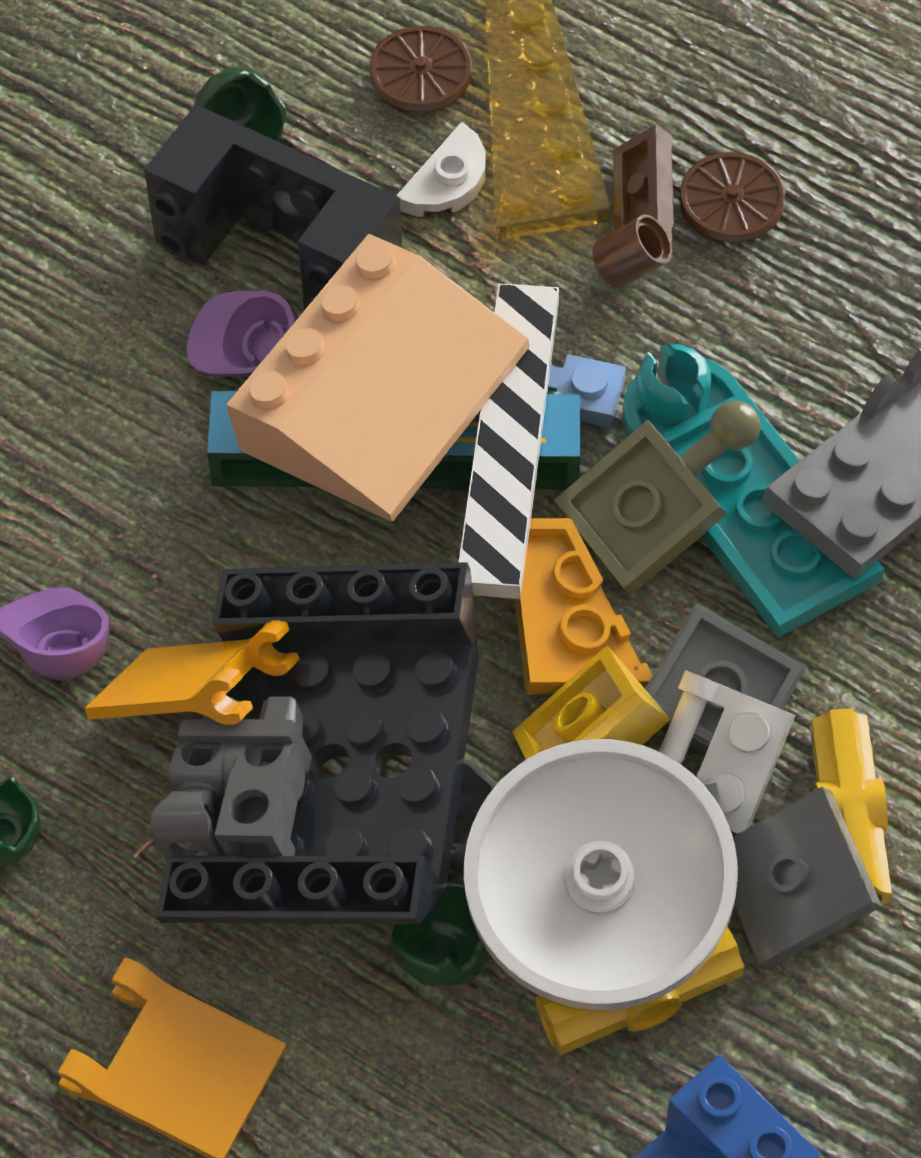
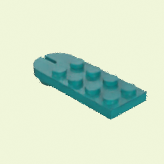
(762, 553)

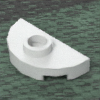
(448, 177)

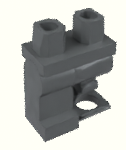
(249, 765)

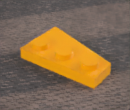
(565, 611)

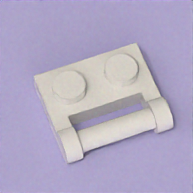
(741, 747)

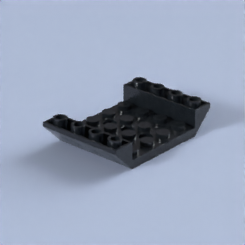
(377, 678)

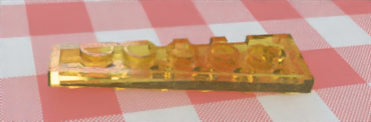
(539, 133)

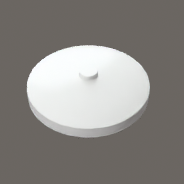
(600, 874)

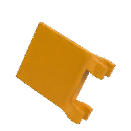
(193, 678)
(179, 1067)

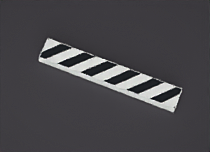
(509, 449)

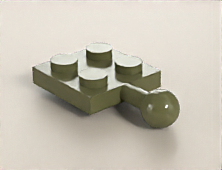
(645, 499)

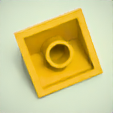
(593, 704)

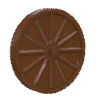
(420, 68)
(732, 197)

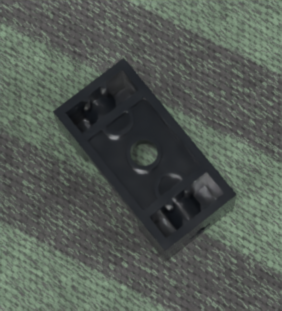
(224, 171)

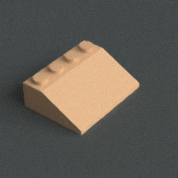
(375, 379)

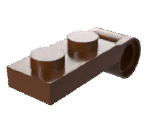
(641, 210)

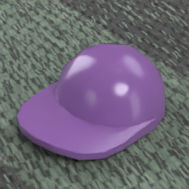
(237, 332)
(56, 632)

